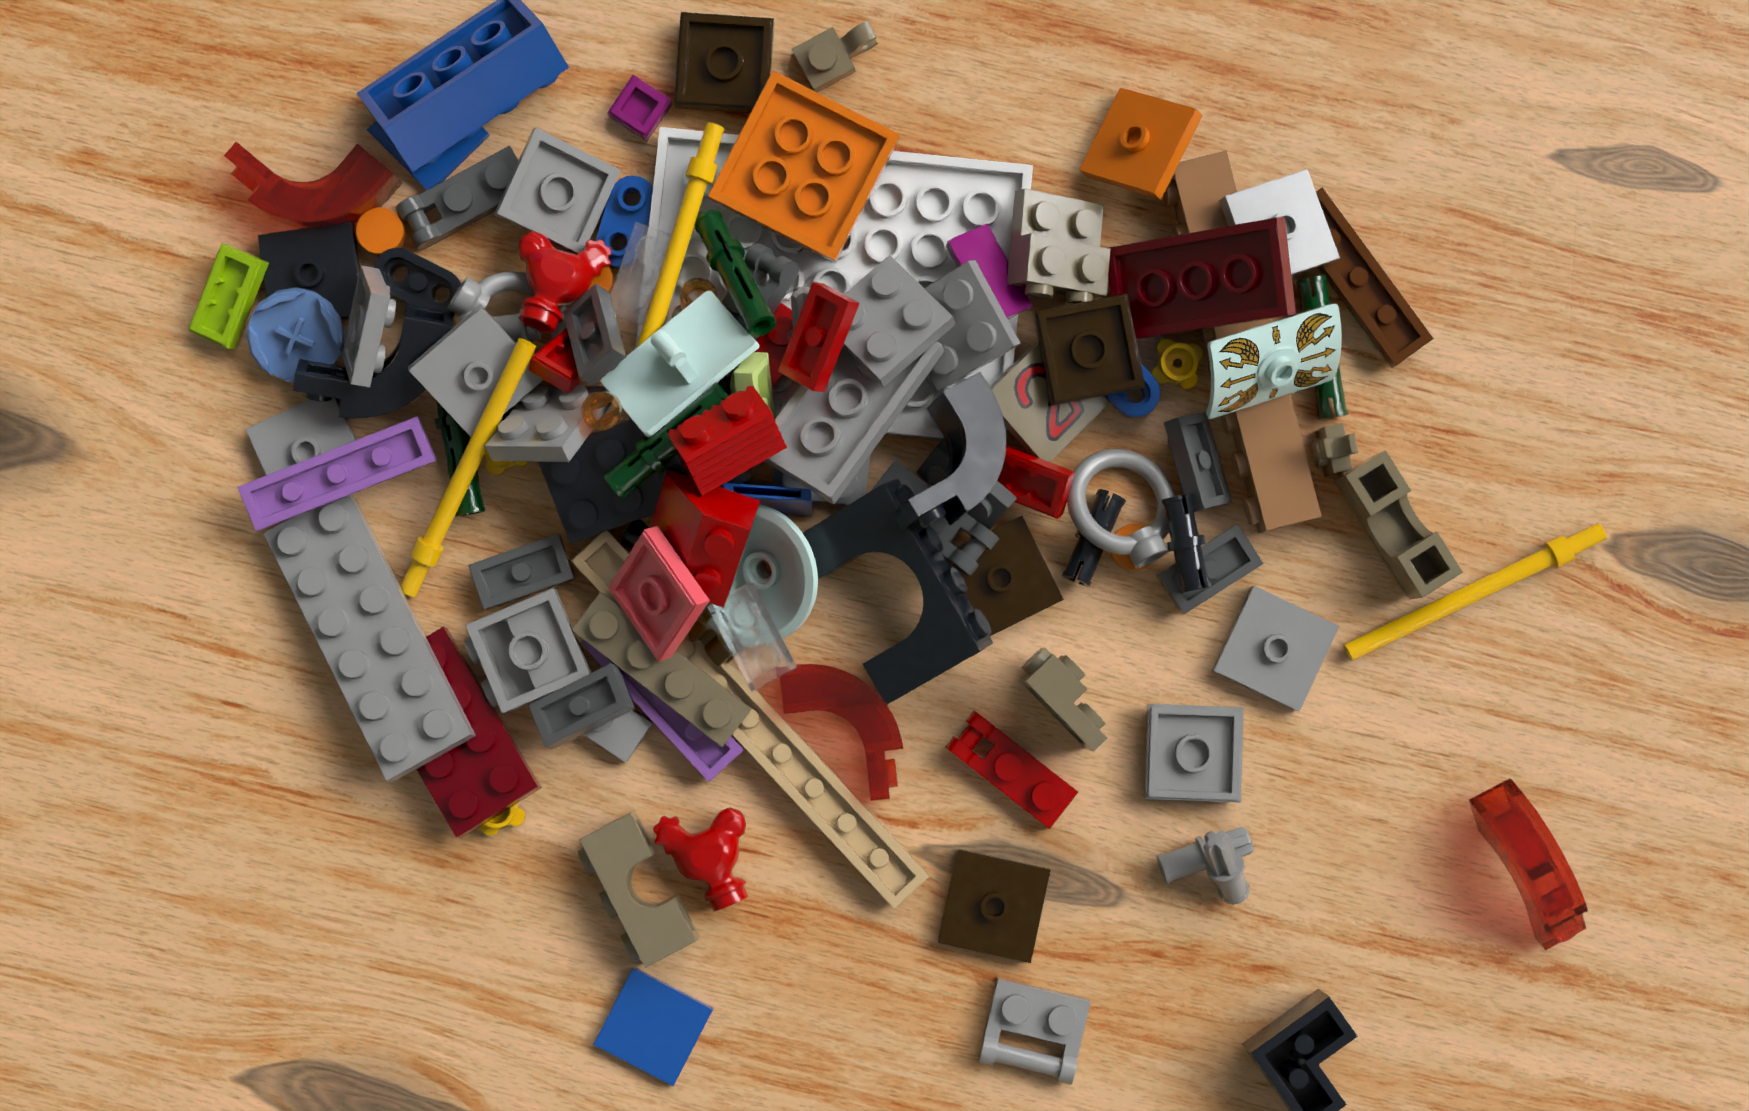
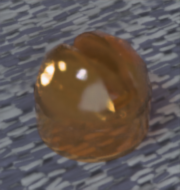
(695, 285)
(597, 401)

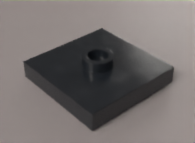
(315, 261)

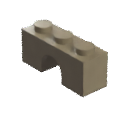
(1382, 506)
(651, 928)

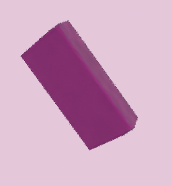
(983, 247)

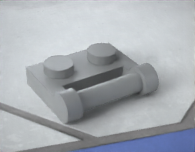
(1036, 1014)

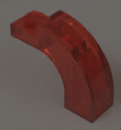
(337, 198)
(840, 692)
(1533, 861)

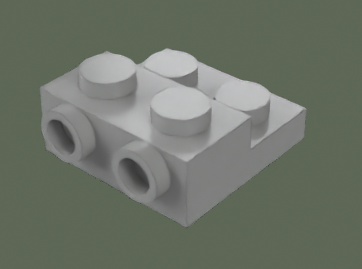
(526, 651)

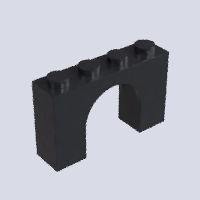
(948, 623)

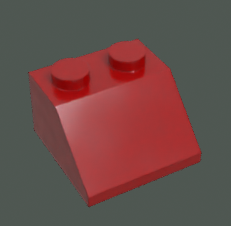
(705, 531)

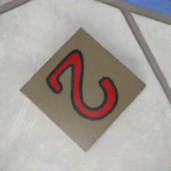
(1028, 413)

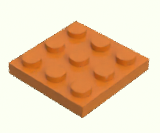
(804, 166)

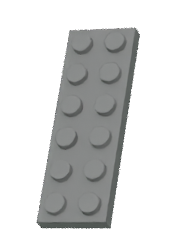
(369, 636)

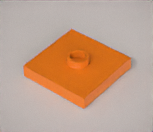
(1140, 143)

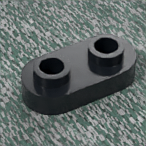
(422, 280)

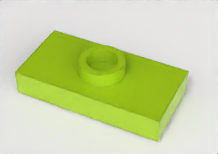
(228, 296)

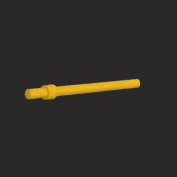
(701, 173)
(428, 549)
(1555, 552)

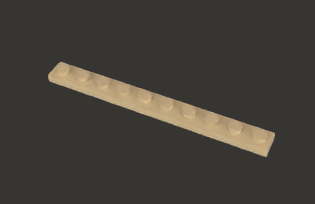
(788, 757)

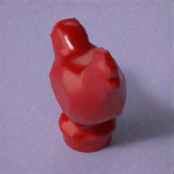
(556, 278)
(708, 854)

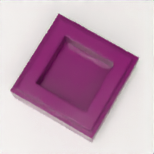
(640, 108)

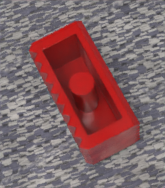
(727, 439)

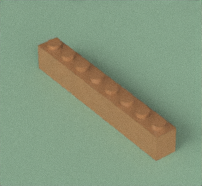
(1265, 434)

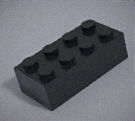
(586, 499)

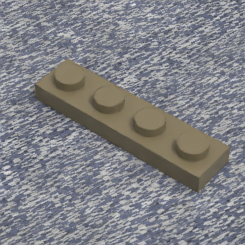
(673, 680)

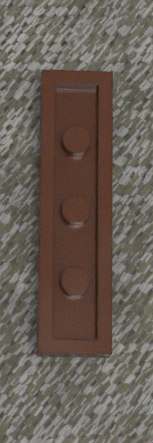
(1370, 292)

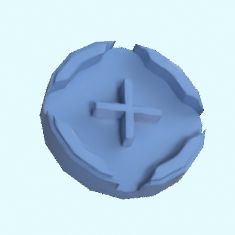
(294, 327)

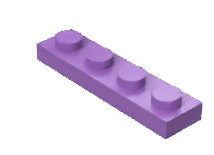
(337, 473)
(696, 746)

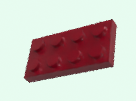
(1205, 278)
(485, 772)

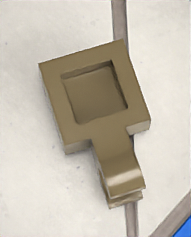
(828, 59)
(1333, 449)

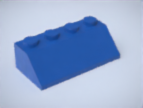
(463, 81)

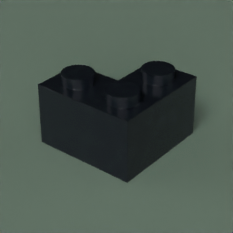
(1293, 1048)

